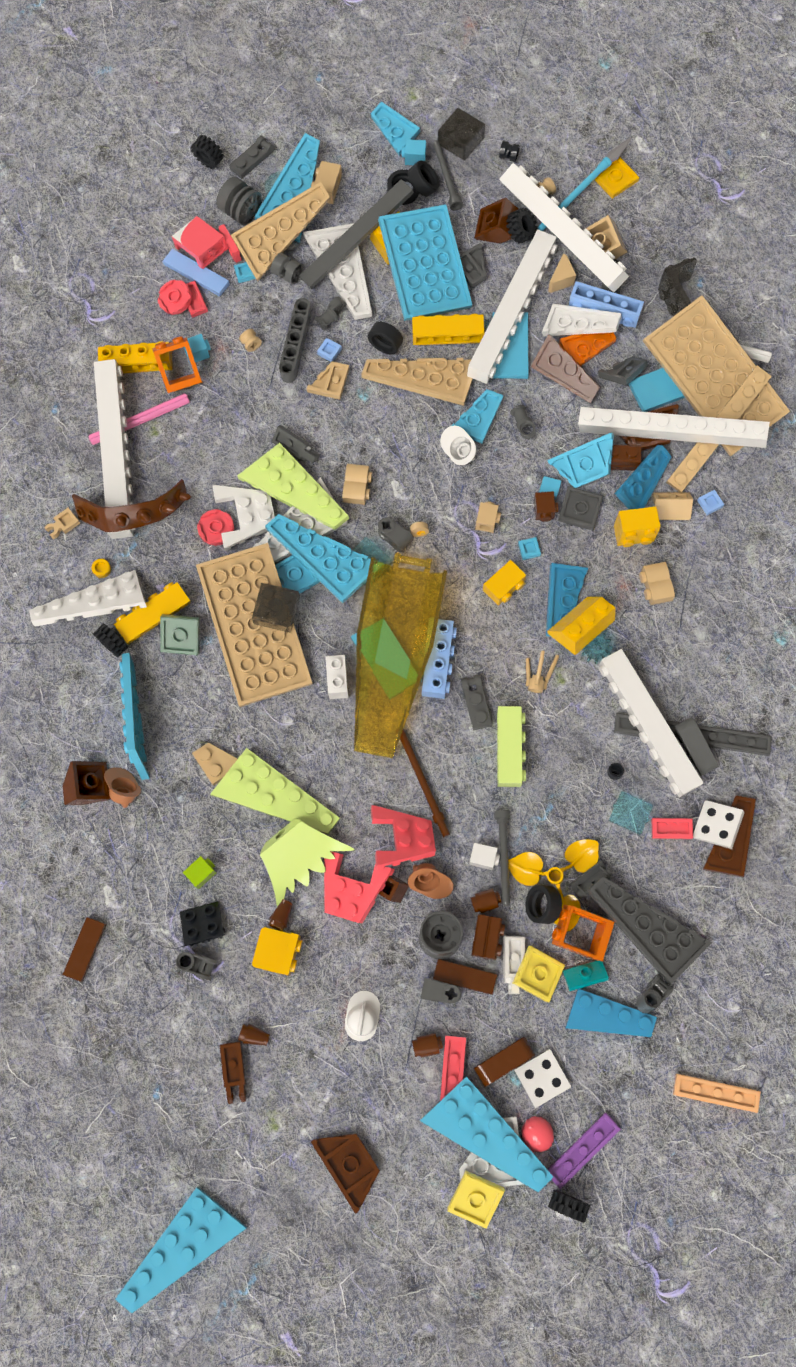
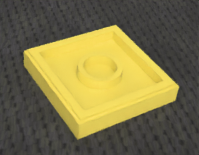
(538, 974)
(476, 1199)

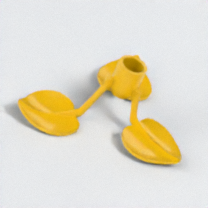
(528, 867)

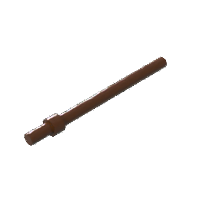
(438, 816)

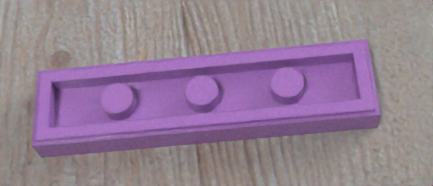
(583, 1150)

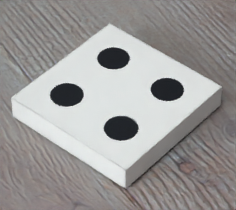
(718, 824)
(542, 1078)

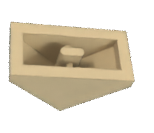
(563, 276)

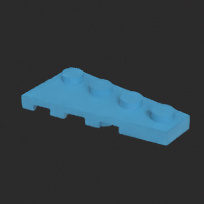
(642, 482)
(563, 591)
(600, 1014)

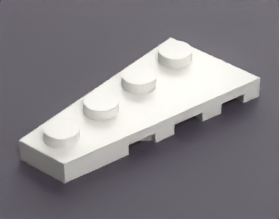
(577, 320)

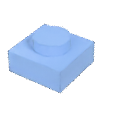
(329, 350)
(710, 502)

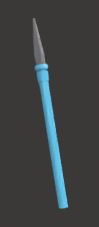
(612, 156)

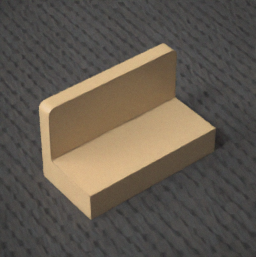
(673, 505)

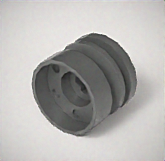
(238, 200)
(446, 925)

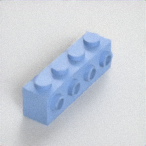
(599, 299)
(438, 665)

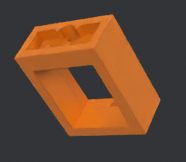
(182, 382)
(600, 938)

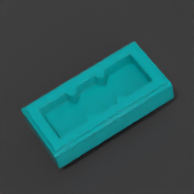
(585, 975)

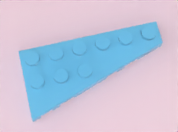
(478, 1127)

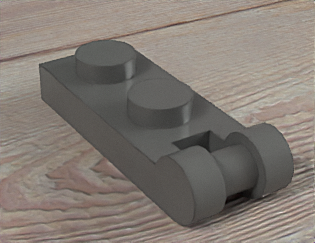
(252, 157)
(476, 703)

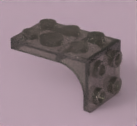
(670, 285)

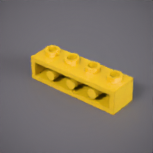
(447, 329)
(135, 357)
(145, 619)

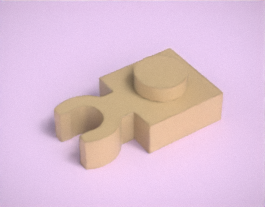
(64, 521)

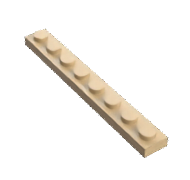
(733, 410)

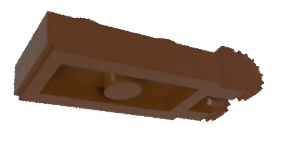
(233, 1070)

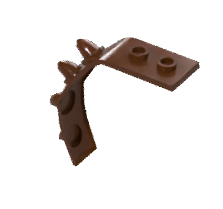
(133, 515)

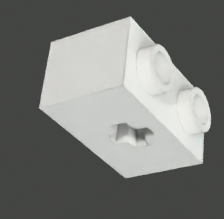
(337, 677)

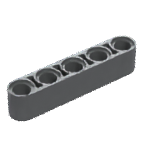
(295, 347)

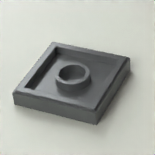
(580, 508)

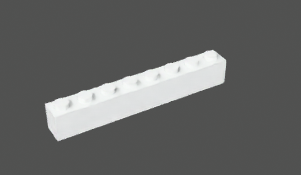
(650, 723)

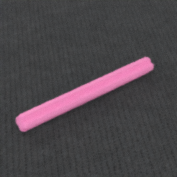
(148, 414)

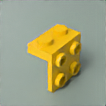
(277, 951)

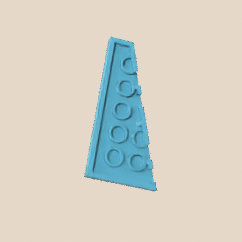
(294, 178)
(329, 561)
(133, 729)
(190, 1238)

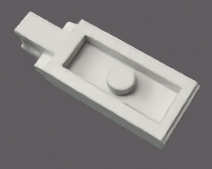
(512, 957)

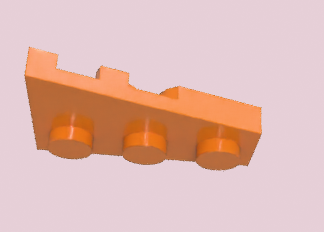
(586, 346)

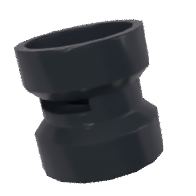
(509, 151)

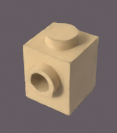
(487, 517)

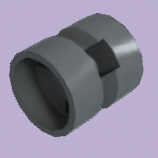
(285, 267)

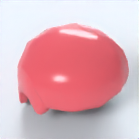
(537, 1134)

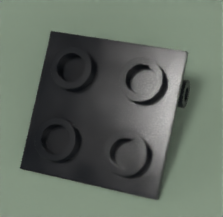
(201, 924)

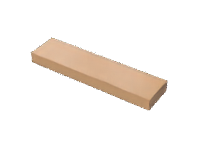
(716, 1093)

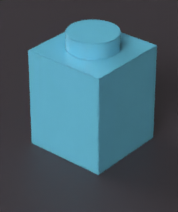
(414, 151)
(199, 348)

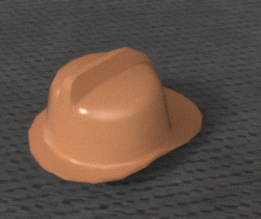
(122, 786)
(430, 881)

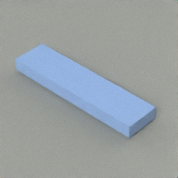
(191, 270)

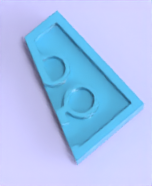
(394, 126)
(480, 415)

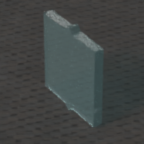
(630, 813)

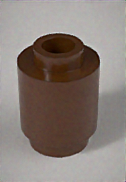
(485, 900)
(427, 1045)

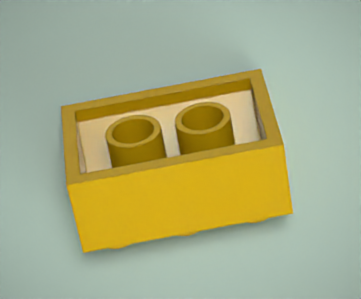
(583, 623)

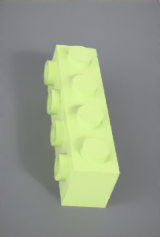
(510, 746)

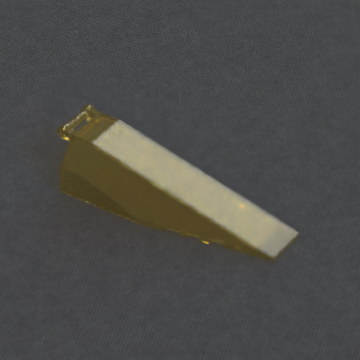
(393, 648)

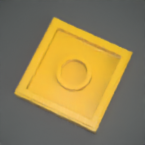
(617, 178)

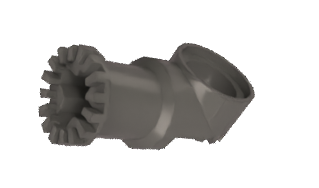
(335, 308)
(523, 421)

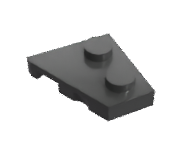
(473, 265)
(624, 371)

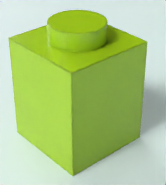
(200, 872)

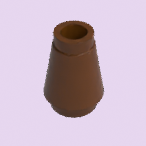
(280, 917)
(252, 1035)

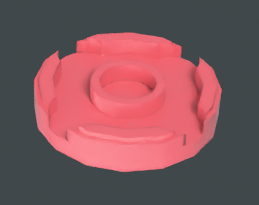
(174, 297)
(213, 524)

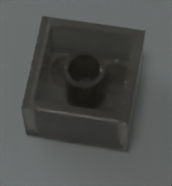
(461, 134)
(276, 607)

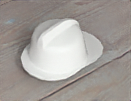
(458, 445)
(362, 1016)

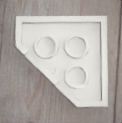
(486, 1170)

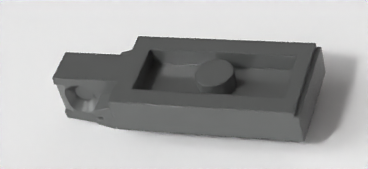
(295, 445)

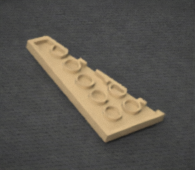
(277, 229)
(425, 376)

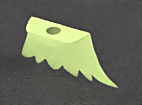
(294, 852)

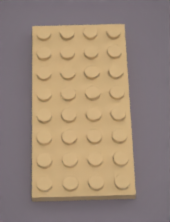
(709, 365)
(258, 658)

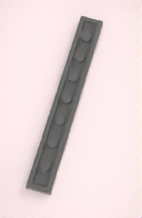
(355, 234)
(715, 737)

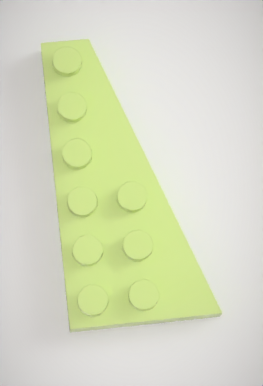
(290, 483)
(264, 789)

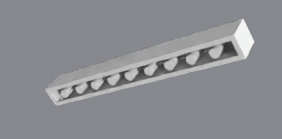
(567, 230)
(512, 306)
(674, 427)
(113, 438)

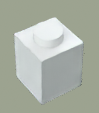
(484, 856)

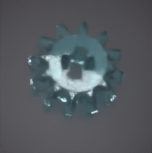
(595, 654)

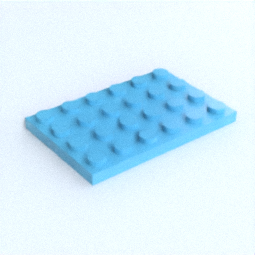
(425, 262)

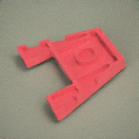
(411, 836)
(350, 897)

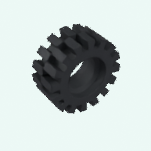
(207, 152)
(521, 225)
(110, 640)
(569, 1206)

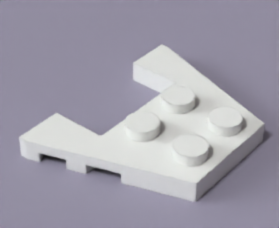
(253, 512)

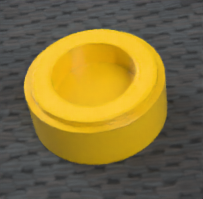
(101, 568)

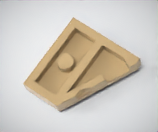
(331, 381)
(214, 762)

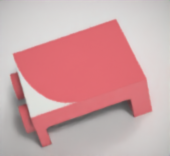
(200, 241)

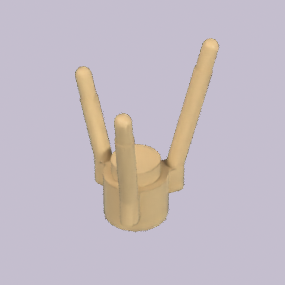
(536, 683)

